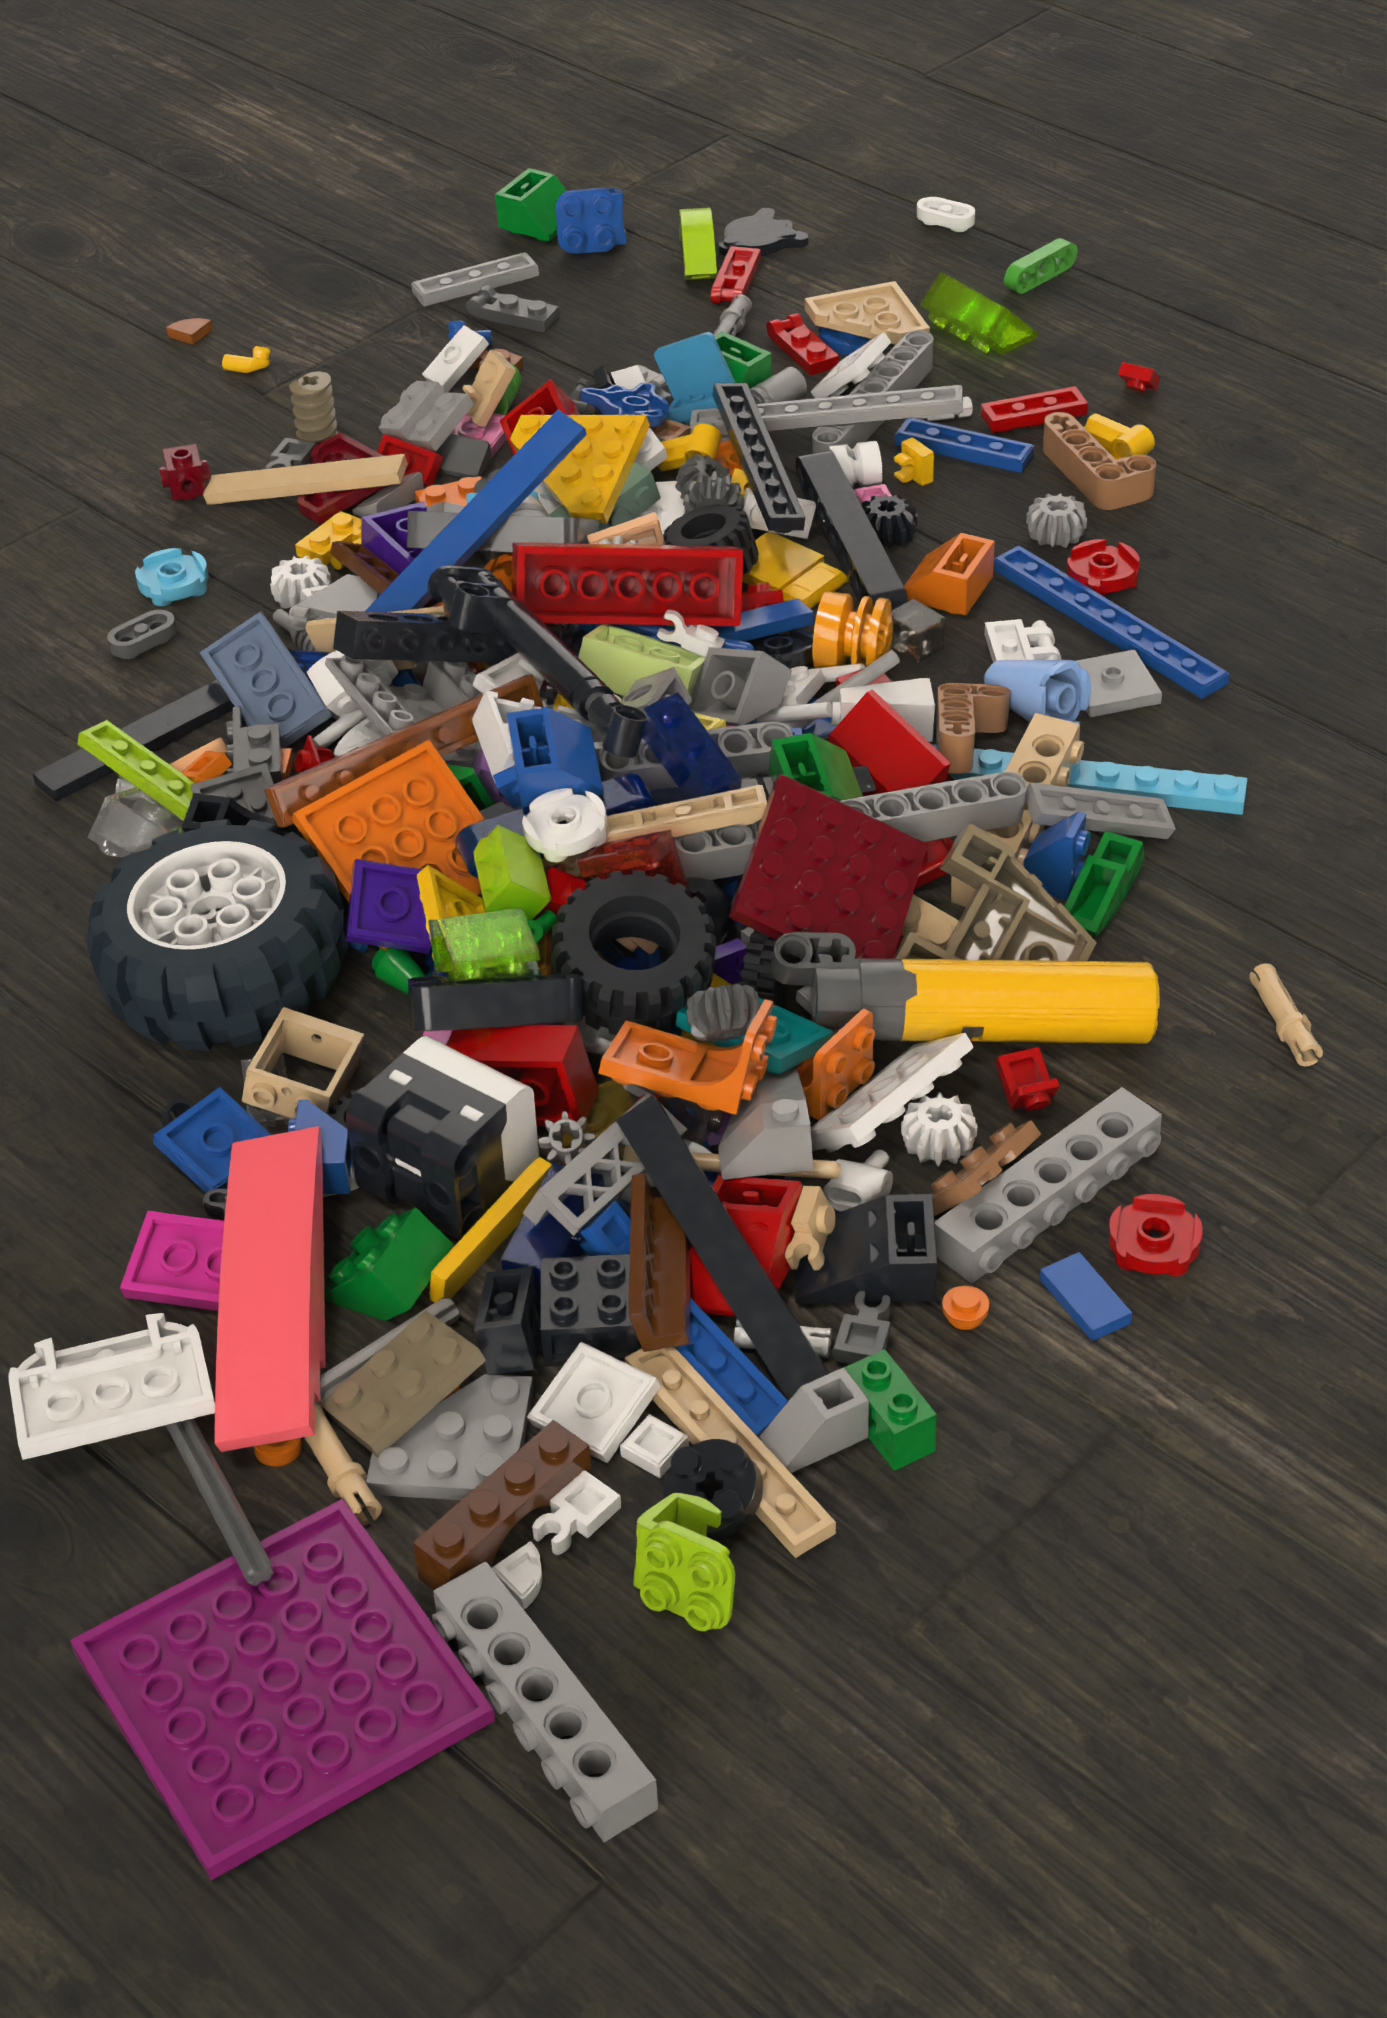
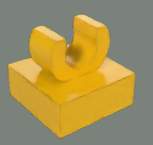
(915, 462)

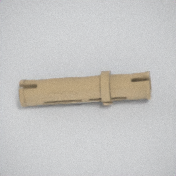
(1290, 1023)
(346, 1477)

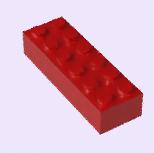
(628, 583)

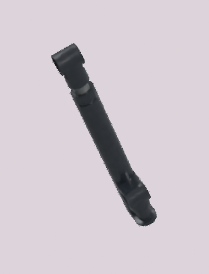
(486, 605)

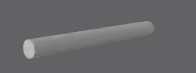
(861, 678)

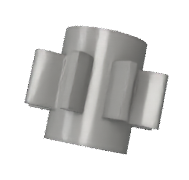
(556, 1133)

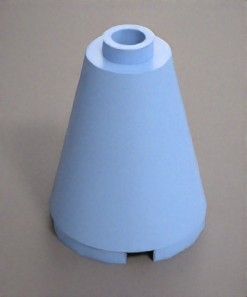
(1043, 687)

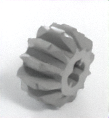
(1056, 520)

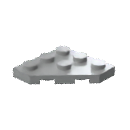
(456, 1441)

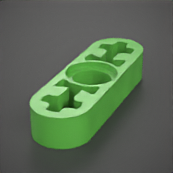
(1025, 272)

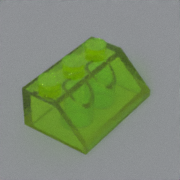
(975, 316)

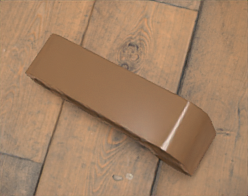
(1093, 469)
(961, 713)

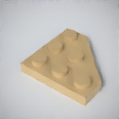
(867, 312)

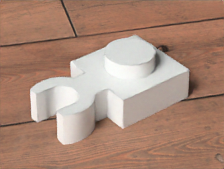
(578, 1507)

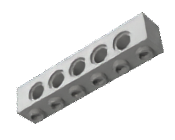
(1047, 1185)
(605, 1802)

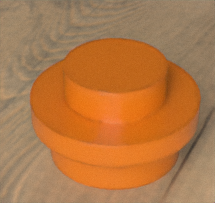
(965, 1307)

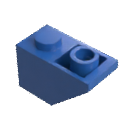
(1058, 855)
(336, 1149)

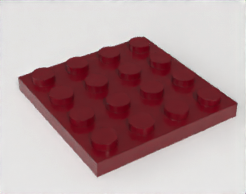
(828, 872)

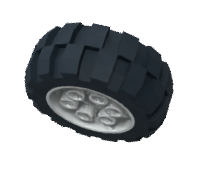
(217, 933)

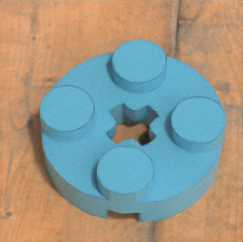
(172, 576)

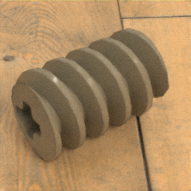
(314, 407)

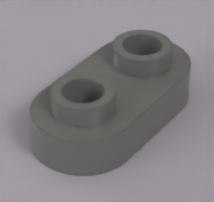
(141, 634)

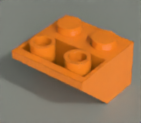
(953, 574)

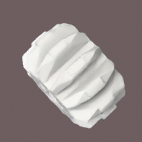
(296, 575)
(939, 1129)

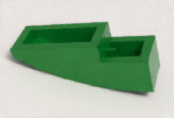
(1105, 881)

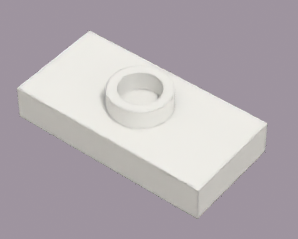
(455, 358)

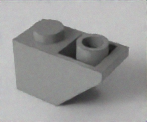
(818, 1421)

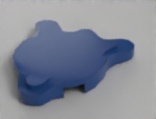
(623, 401)

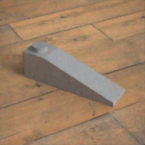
(769, 1131)

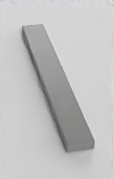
(848, 409)

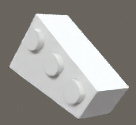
(493, 730)

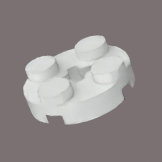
(557, 841)

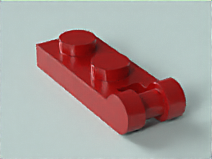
(735, 274)
(802, 344)

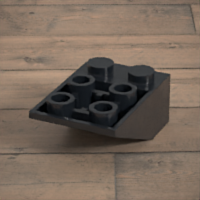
(877, 1250)

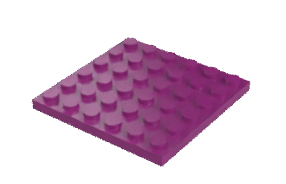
(281, 1692)

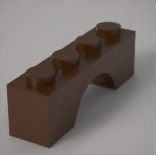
(484, 1517)

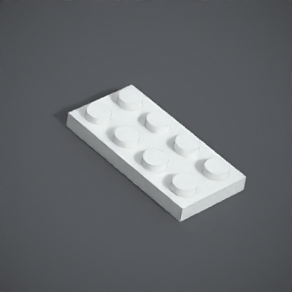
(886, 1093)

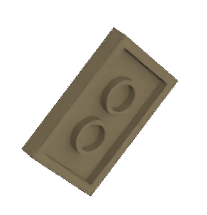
(402, 1382)

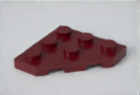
(325, 505)

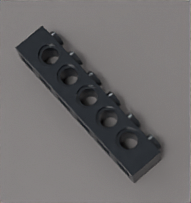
(416, 638)

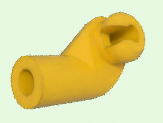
(247, 364)

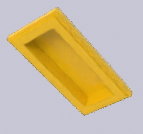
(814, 583)

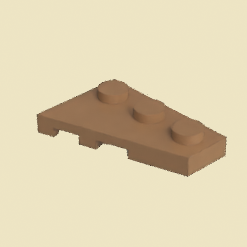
(982, 1166)

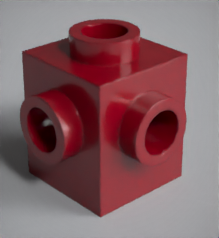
(184, 472)

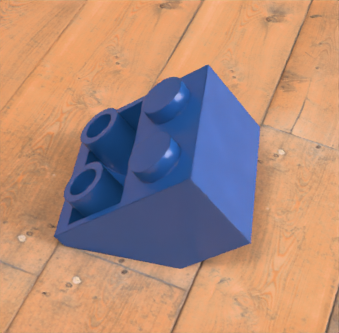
(552, 754)

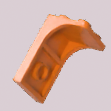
(838, 1066)
(690, 1069)

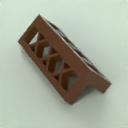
(657, 1271)

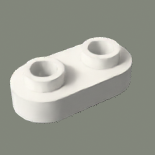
(946, 213)

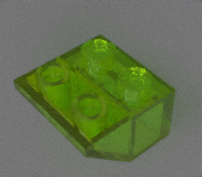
(481, 941)

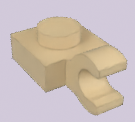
(811, 1223)

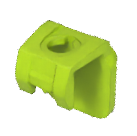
(681, 1566)

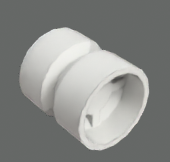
(861, 463)

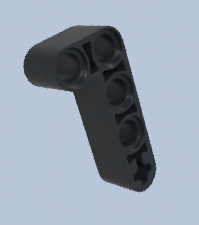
(493, 1002)

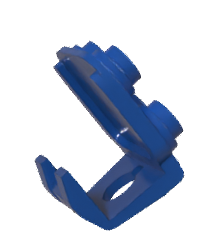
(590, 220)

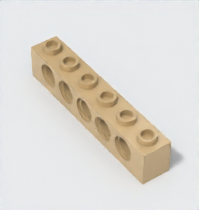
(1041, 757)

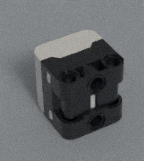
(441, 1134)

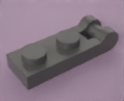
(512, 310)

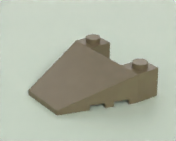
(1007, 913)

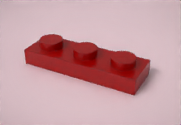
(1032, 409)

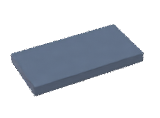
(265, 680)

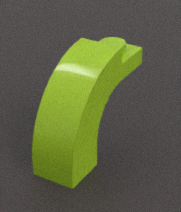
(697, 243)

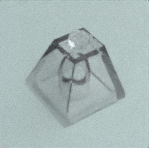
(131, 822)

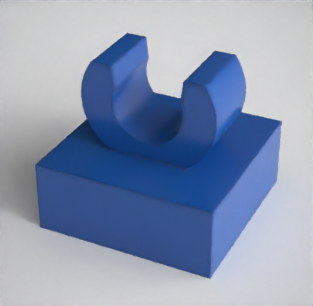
(607, 1232)

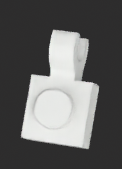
(691, 638)

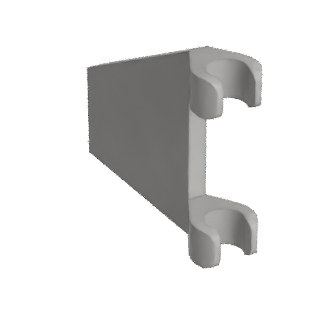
(345, 594)

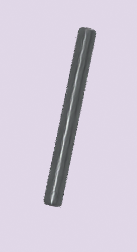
(221, 1501)

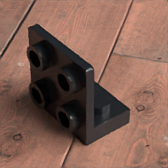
(586, 1303)

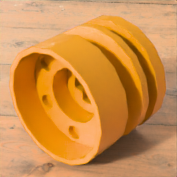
(851, 634)

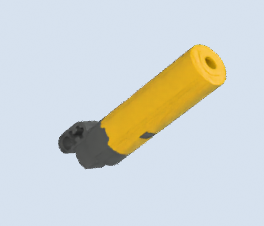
(972, 997)

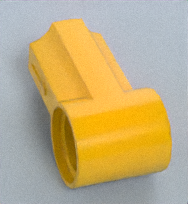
(1120, 439)
(702, 441)

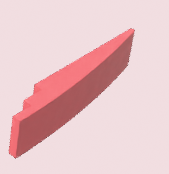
(271, 1292)

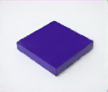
(386, 907)

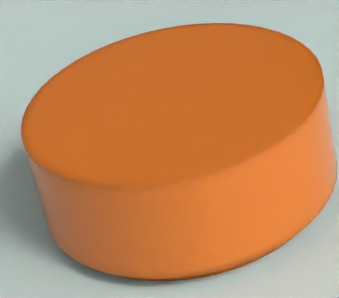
(279, 1453)

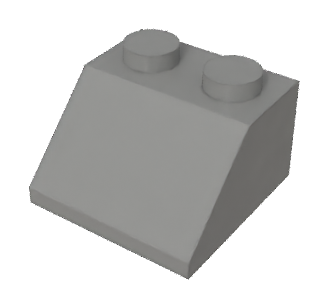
(739, 685)

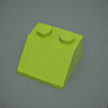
(510, 873)

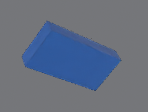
(1085, 1296)

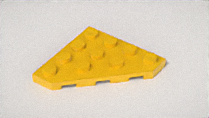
(597, 467)

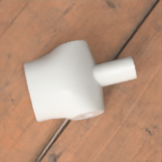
(859, 1182)

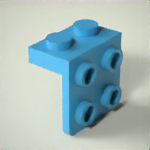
(690, 374)

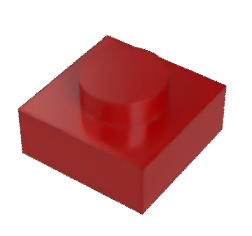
(1138, 377)

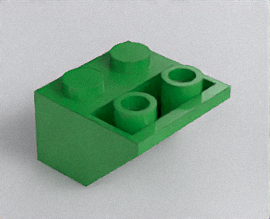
(529, 204)
(745, 361)
(814, 765)
(388, 1266)

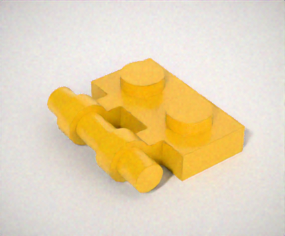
(318, 543)

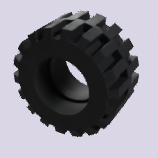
(715, 527)

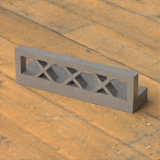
(576, 1179)

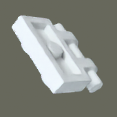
(1012, 641)

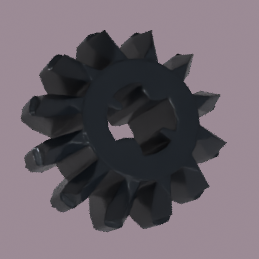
(891, 519)

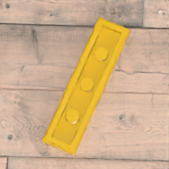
(487, 1233)

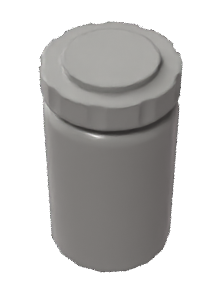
(781, 387)

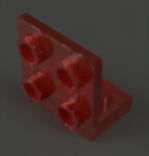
(649, 853)

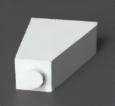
(909, 698)

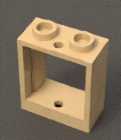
(295, 1036)

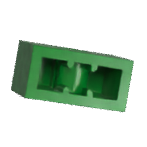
(899, 1417)

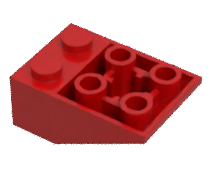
(764, 1217)

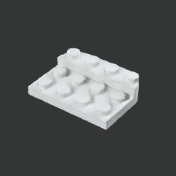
(109, 1387)

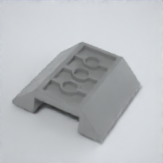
(398, 707)

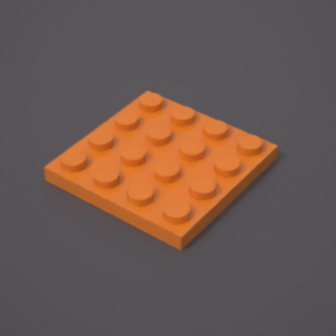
(394, 816)

